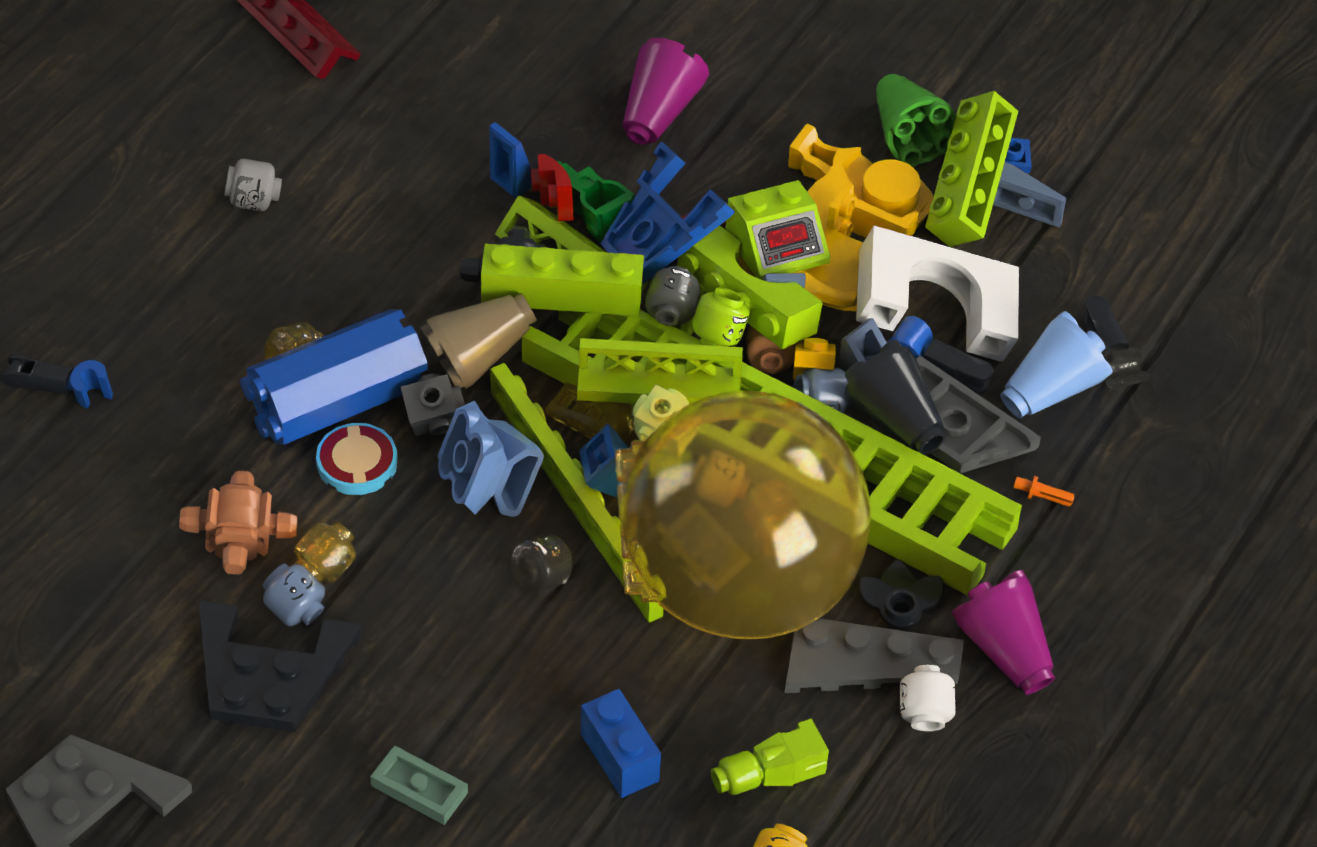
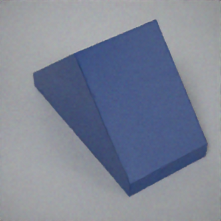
(599, 461)

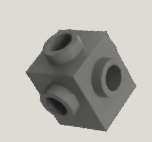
(431, 403)

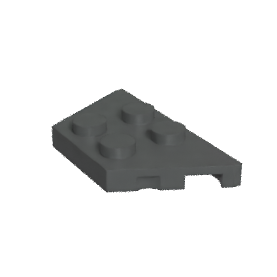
(973, 427)

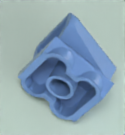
(488, 461)

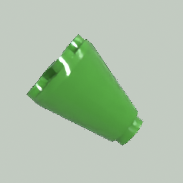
(913, 120)

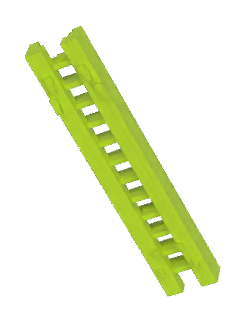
(884, 461)

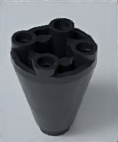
(896, 397)

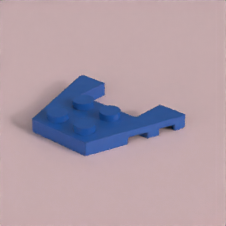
(654, 227)

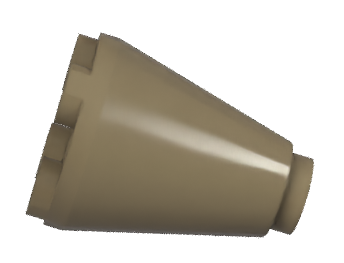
(477, 336)

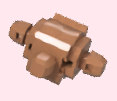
(238, 522)

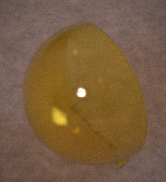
(742, 515)

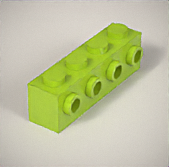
(971, 169)
(564, 278)

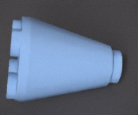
(1056, 368)

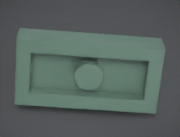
(419, 785)

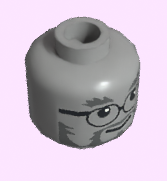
(252, 185)

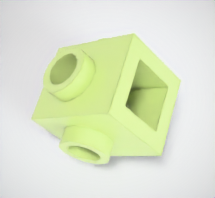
(655, 408)

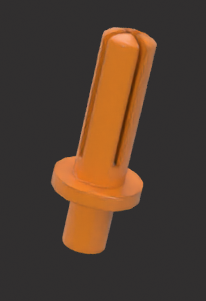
(1044, 491)

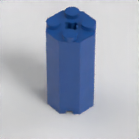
(334, 377)

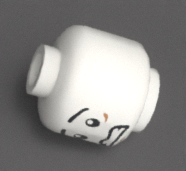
(927, 698)

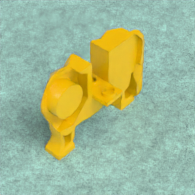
(853, 198)

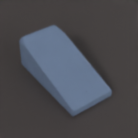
(1028, 196)

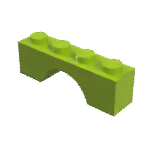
(777, 310)

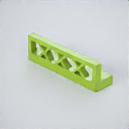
(548, 222)
(624, 380)

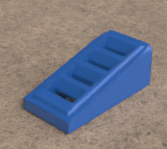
(508, 162)

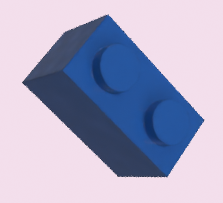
(620, 743)

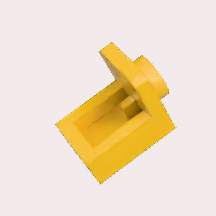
(813, 354)

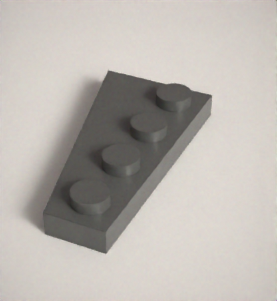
(855, 654)

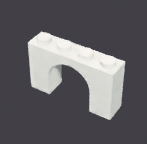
(981, 285)

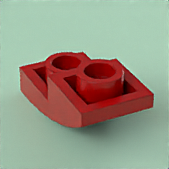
(554, 186)

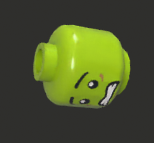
(720, 318)

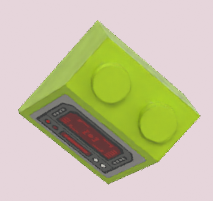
(778, 230)

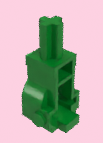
(590, 193)

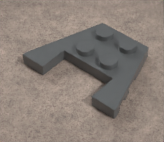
(80, 785)

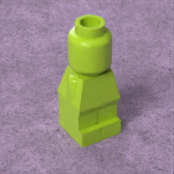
(774, 762)

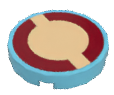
(356, 458)

